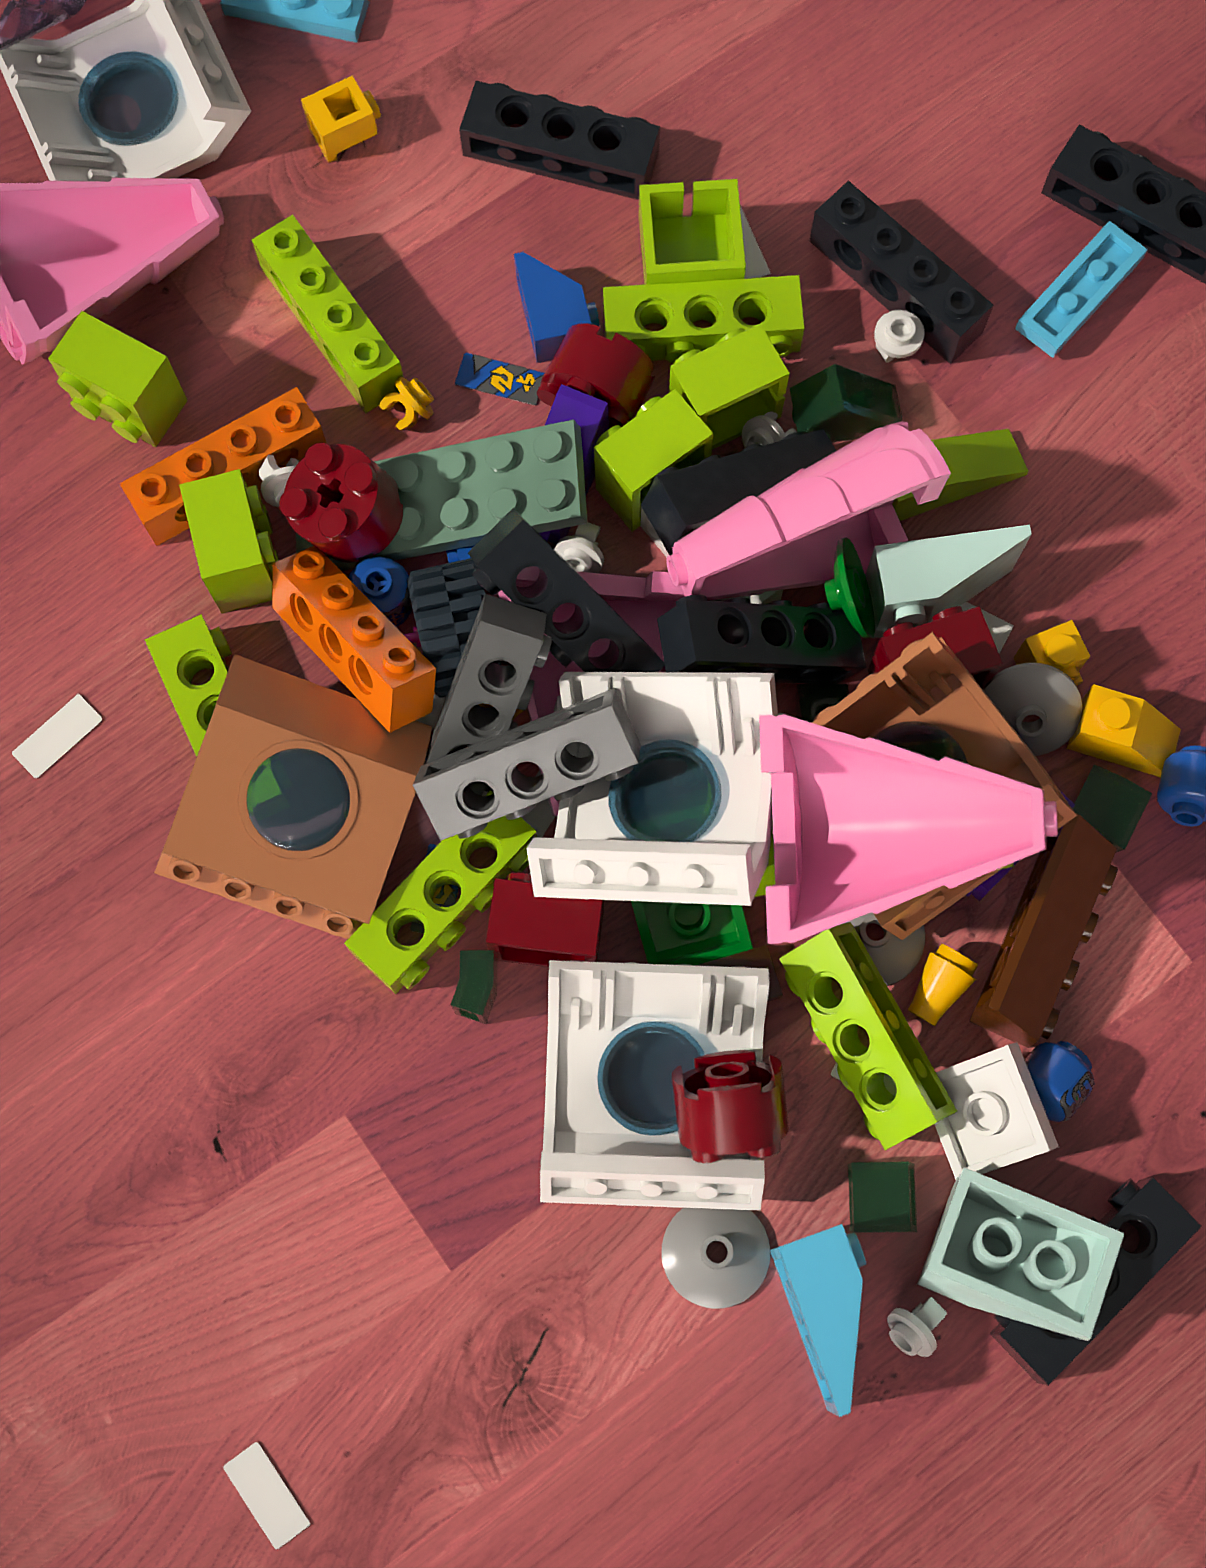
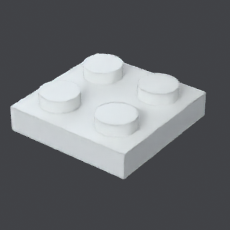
(996, 1113)

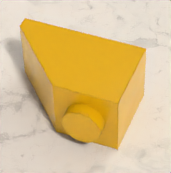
(1124, 731)

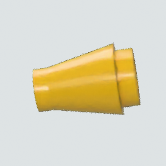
(942, 983)

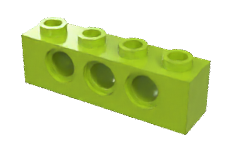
(721, 302)
(328, 312)
(178, 657)
(412, 901)
(892, 1046)

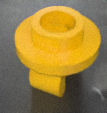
(414, 398)

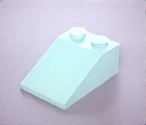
(933, 574)
(1020, 1257)

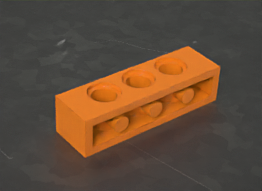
(277, 428)
(353, 638)

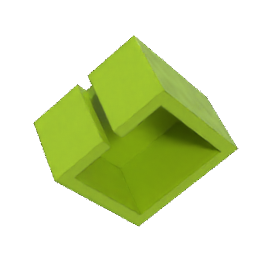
(693, 246)
(117, 380)
(732, 381)
(658, 438)
(230, 539)

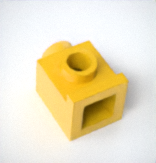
(341, 116)
(1056, 647)

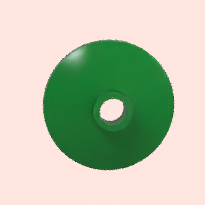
(850, 589)

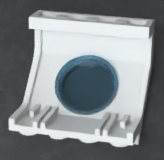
(128, 94)
(690, 812)
(610, 1085)

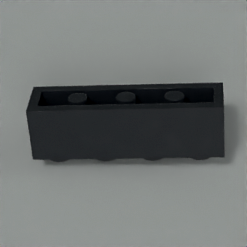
(696, 494)

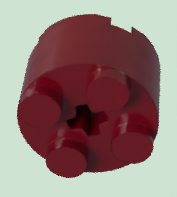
(601, 368)
(342, 502)
(730, 1106)

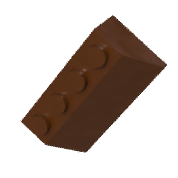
(1045, 934)

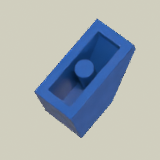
(550, 304)

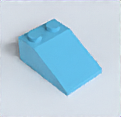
(825, 1299)

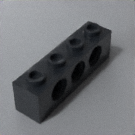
(575, 159)
(1132, 177)
(899, 270)
(517, 545)
(773, 637)
(1162, 1232)

